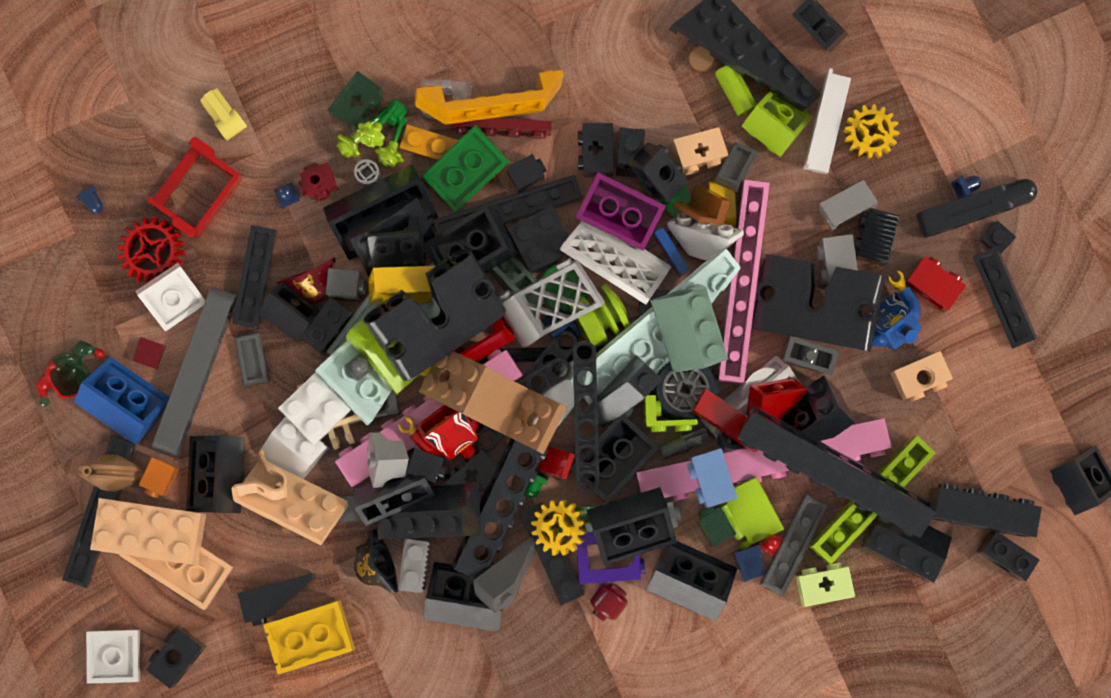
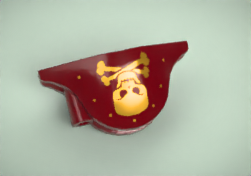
(312, 283)

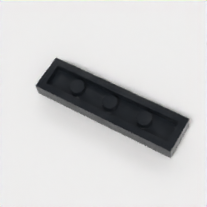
(254, 276)
(1005, 297)
(556, 566)

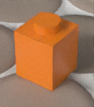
(158, 477)

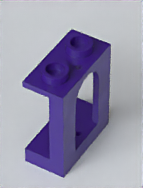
(587, 576)

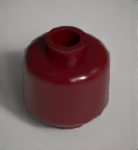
(608, 601)

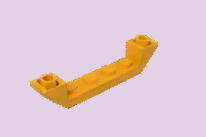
(432, 101)

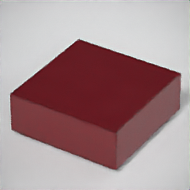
(149, 353)

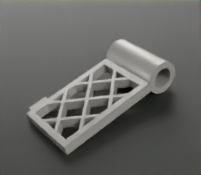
(521, 314)

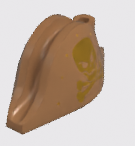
(111, 472)

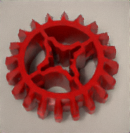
(142, 255)

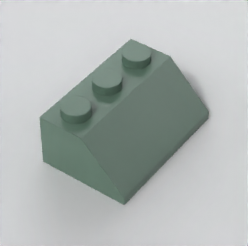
(689, 329)

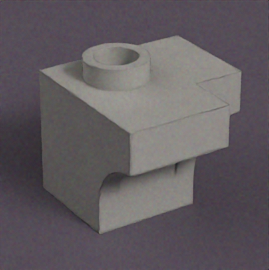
(385, 459)

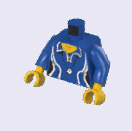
(898, 317)

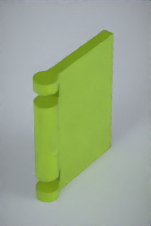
(751, 513)

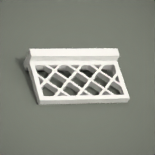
(628, 260)

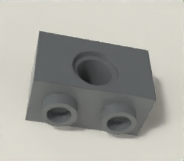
(809, 355)

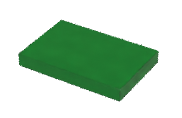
(465, 168)

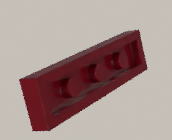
(511, 127)

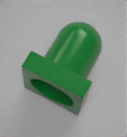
(533, 489)

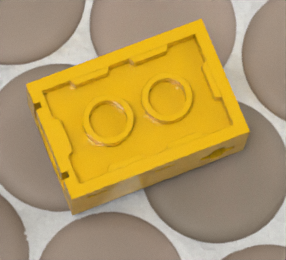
(309, 637)

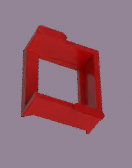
(197, 148)

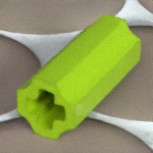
(735, 90)

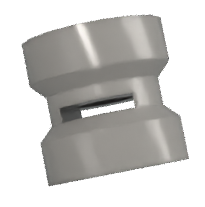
(370, 175)

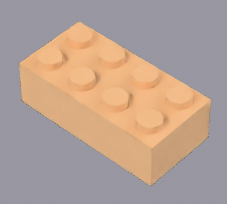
(148, 531)

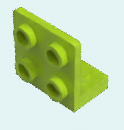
(652, 410)

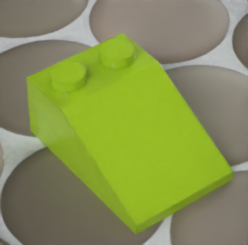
(366, 344)

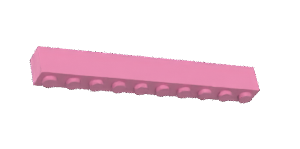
(744, 464)

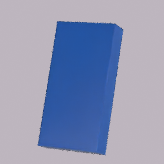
(671, 252)

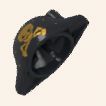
(374, 564)

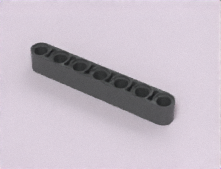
(194, 372)

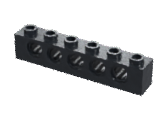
(497, 489)

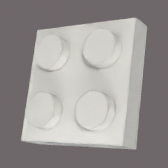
(171, 297)
(314, 408)
(113, 656)

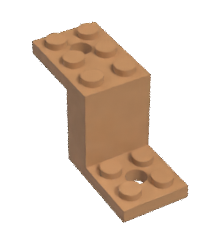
(493, 400)

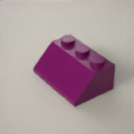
(620, 211)

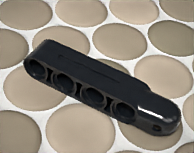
(976, 207)

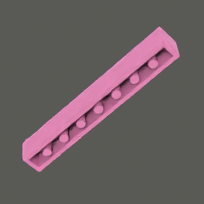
(743, 285)
(354, 461)

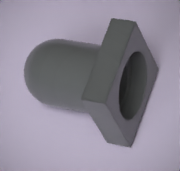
(358, 367)

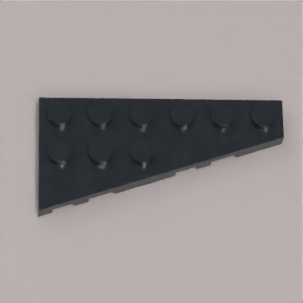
(744, 48)

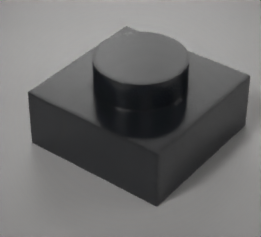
(998, 236)

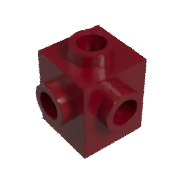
(321, 173)

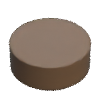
(700, 59)

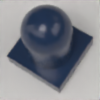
(964, 187)
(287, 195)
(91, 200)

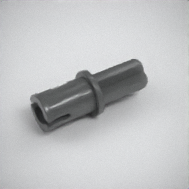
(684, 442)

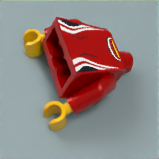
(444, 433)

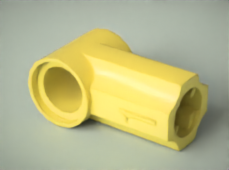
(225, 117)

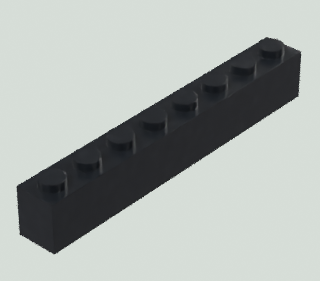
(837, 472)

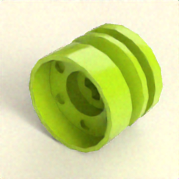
(602, 318)

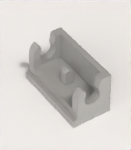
(847, 204)

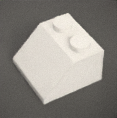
(292, 450)

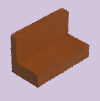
(705, 206)

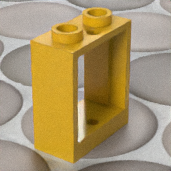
(388, 281)

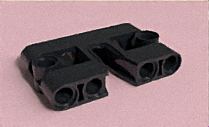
(461, 316)
(836, 321)

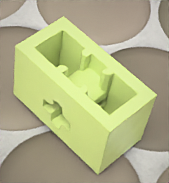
(840, 587)

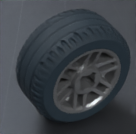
(677, 404)

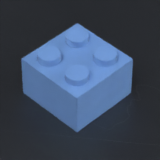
(712, 478)

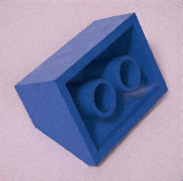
(122, 400)

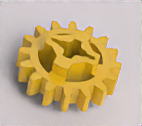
(862, 128)
(548, 526)

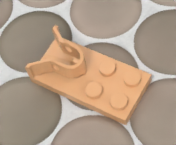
(289, 500)

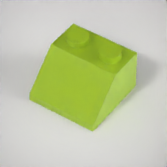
(776, 123)

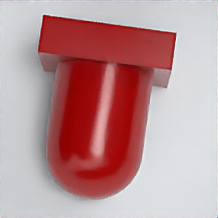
(771, 544)

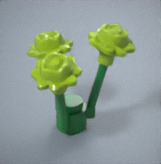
(370, 135)

